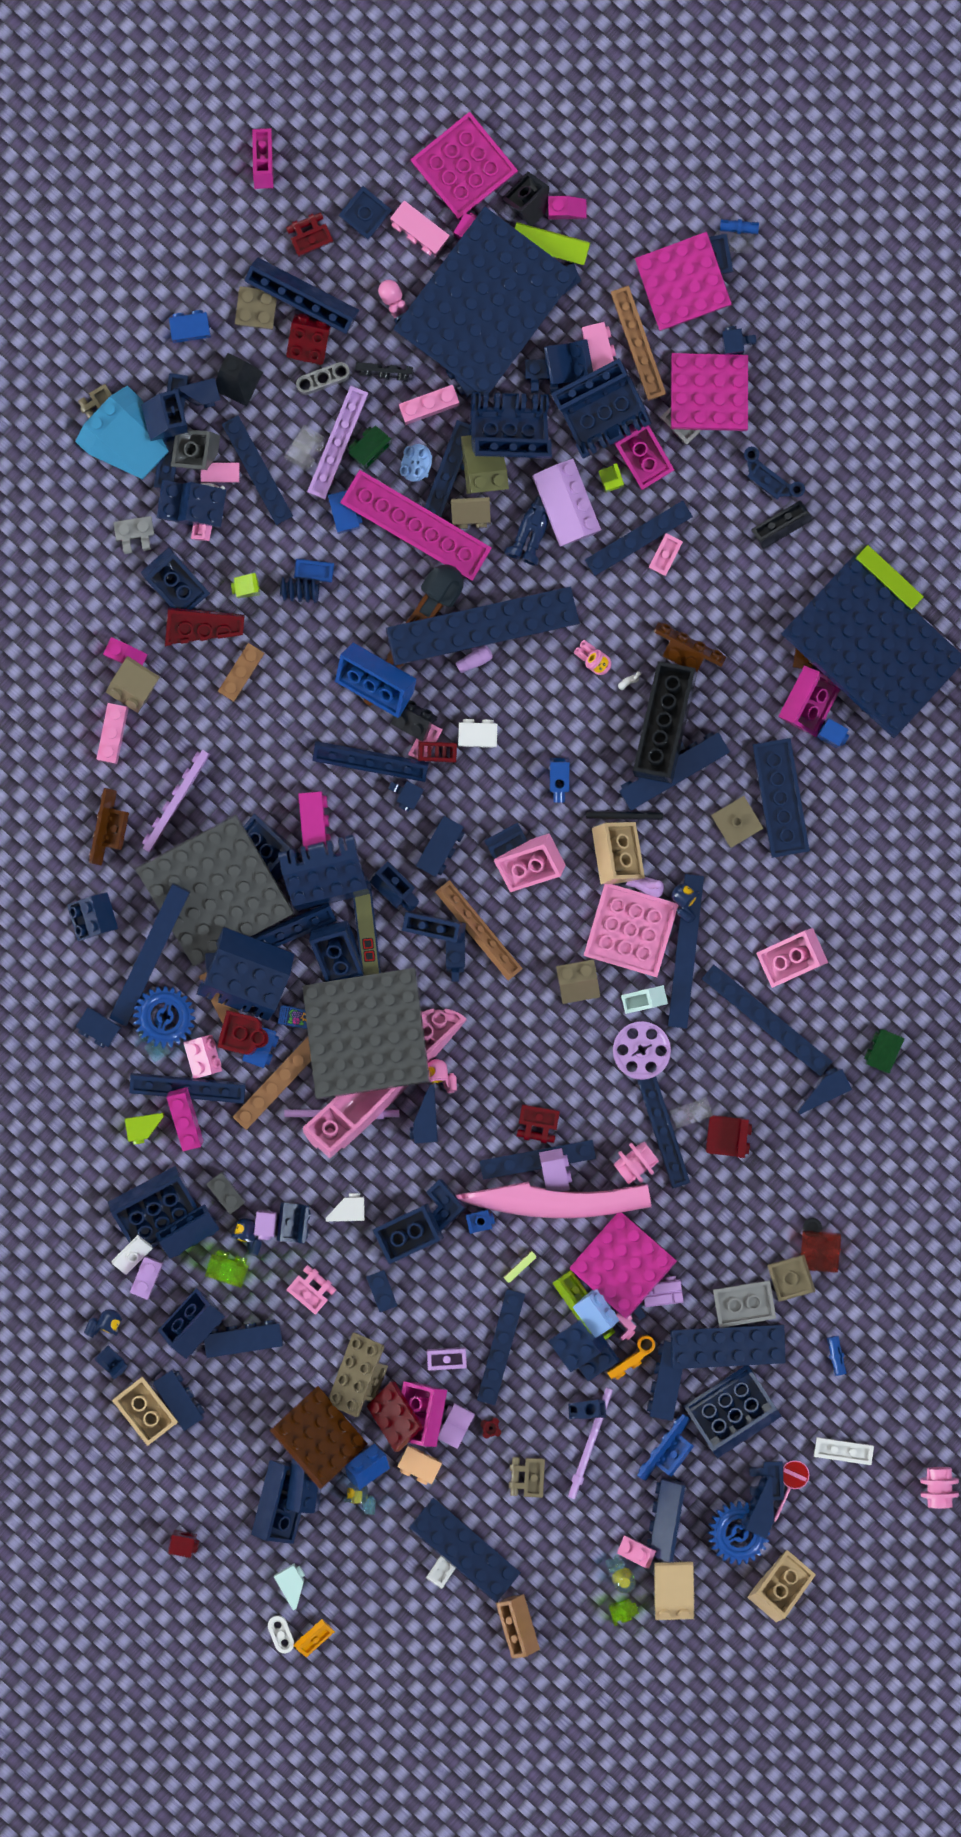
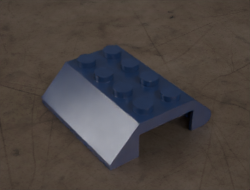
(601, 407)
(510, 428)
(324, 876)
(247, 974)

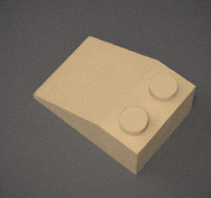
(781, 1586)
(674, 1590)

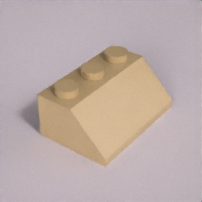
(618, 852)
(145, 1411)

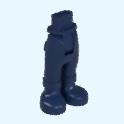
(535, 521)

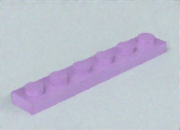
(337, 442)
(179, 794)

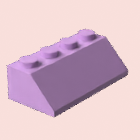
(566, 502)

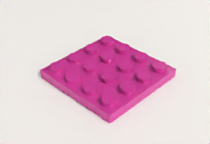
(464, 165)
(683, 281)
(709, 392)
(623, 1264)

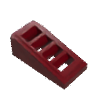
(453, 752)

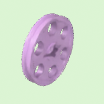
(650, 1054)

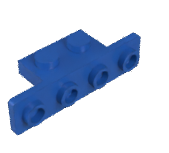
(670, 1452)

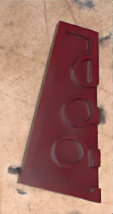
(195, 625)

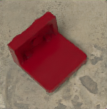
(308, 339)
(728, 1136)

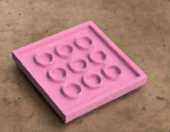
(631, 929)

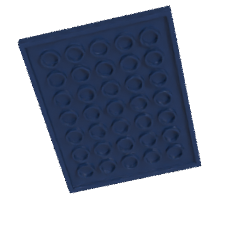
(485, 302)
(873, 647)

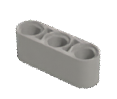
(315, 385)

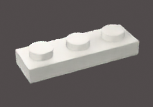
(843, 1451)

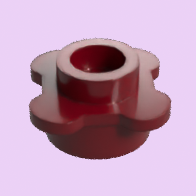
(487, 1432)

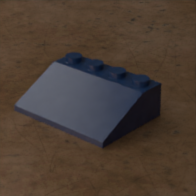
(153, 1206)
(732, 1411)

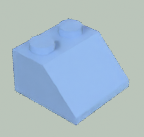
(596, 1313)

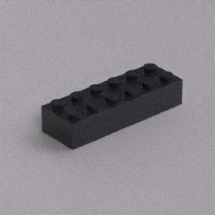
(665, 722)

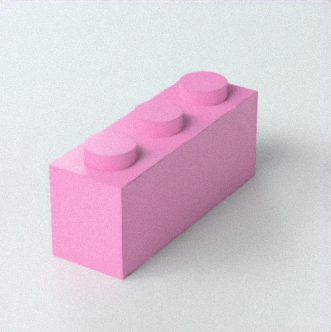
(419, 229)
(599, 346)
(429, 404)
(112, 733)

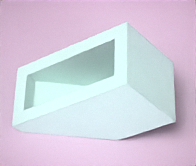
(644, 999)
(291, 1582)

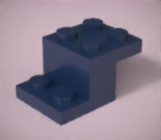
(191, 503)
(583, 1351)

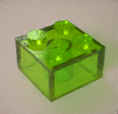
(227, 1269)

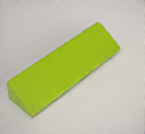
(556, 244)
(889, 577)
(572, 1292)

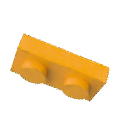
(314, 1638)

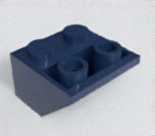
(164, 415)
(92, 916)

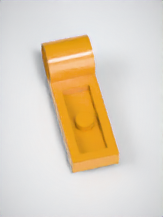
(632, 1361)

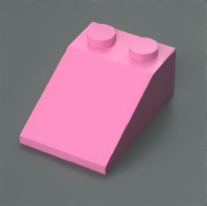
(530, 863)
(792, 957)

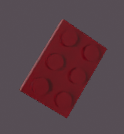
(394, 1416)

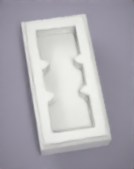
(132, 1254)
(440, 1572)

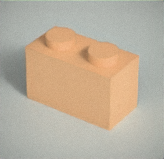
(419, 1464)

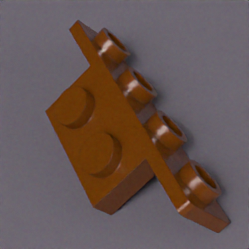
(685, 650)
(109, 827)

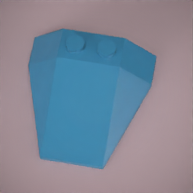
(120, 435)

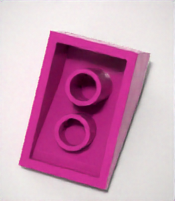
(644, 456)

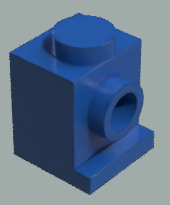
(473, 1217)

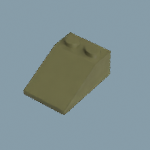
(483, 472)

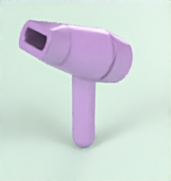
(476, 658)
(648, 886)

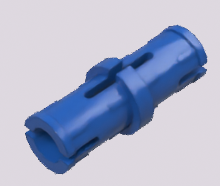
(739, 226)
(836, 1355)

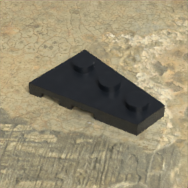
(366, 369)

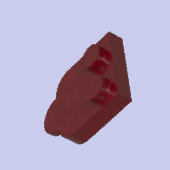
(242, 1033)

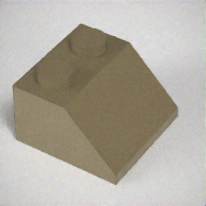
(471, 512)
(132, 684)
(578, 981)

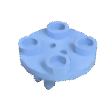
(416, 462)

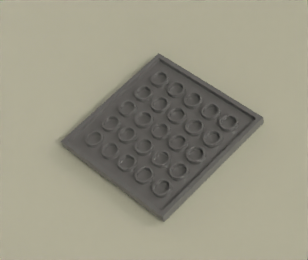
(226, 886)
(366, 1033)

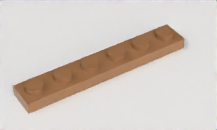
(638, 343)
(479, 930)
(274, 1085)

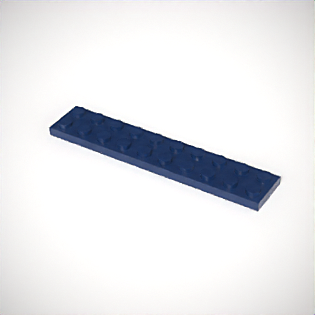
(482, 626)

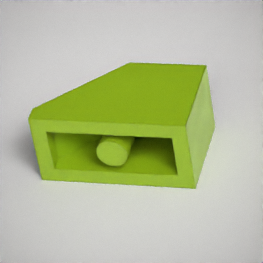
(246, 586)
(142, 1127)

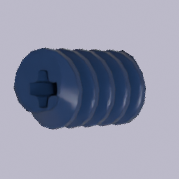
(299, 589)

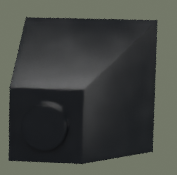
(528, 198)
(237, 379)

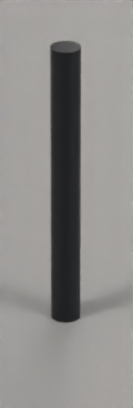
(624, 815)

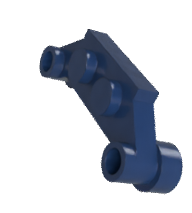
(768, 479)

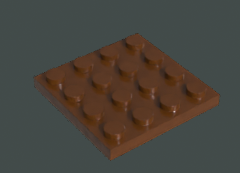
(318, 1437)

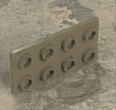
(358, 1375)

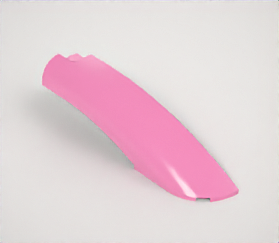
(351, 1114)
(538, 1202)

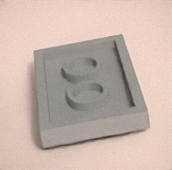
(744, 1304)

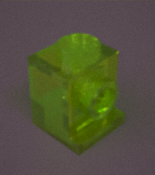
(623, 1611)

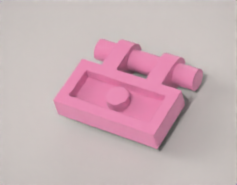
(307, 1293)

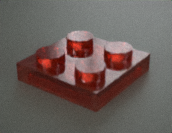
(821, 1250)

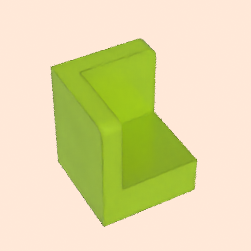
(611, 478)

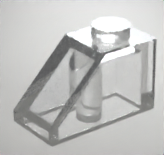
(691, 1112)

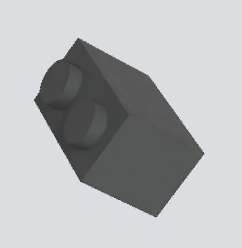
(226, 1192)

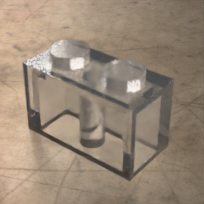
(304, 448)

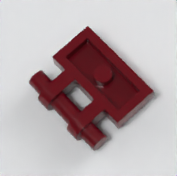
(312, 239)
(538, 1117)

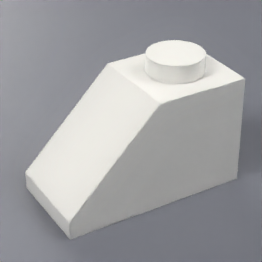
(349, 1209)

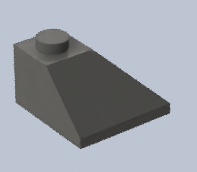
(195, 449)

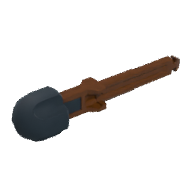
(442, 589)

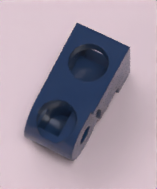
(587, 1409)

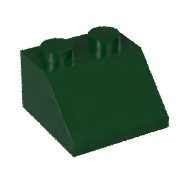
(369, 447)
(884, 1050)

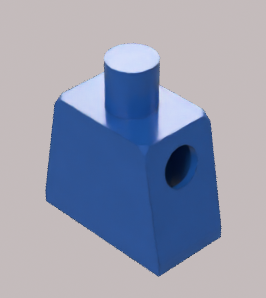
(559, 770)

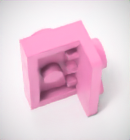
(203, 1056)

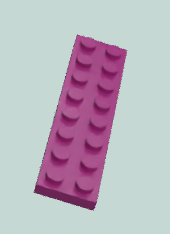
(415, 524)

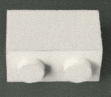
(477, 734)

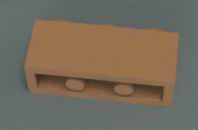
(517, 1626)

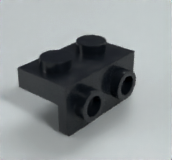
(415, 721)

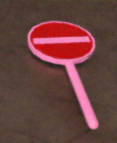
(794, 1477)

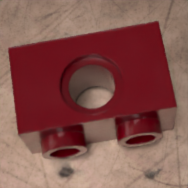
(183, 1544)

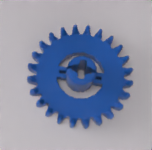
(158, 1034)
(723, 1542)

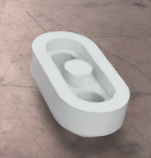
(280, 1634)

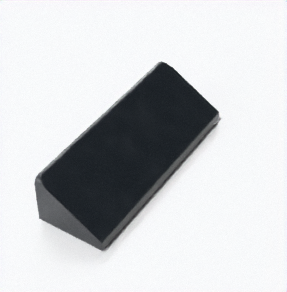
(781, 524)

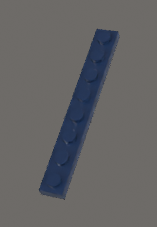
(766, 1020)

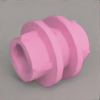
(636, 1162)
(939, 1487)

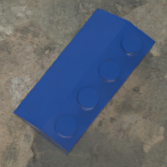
(375, 679)

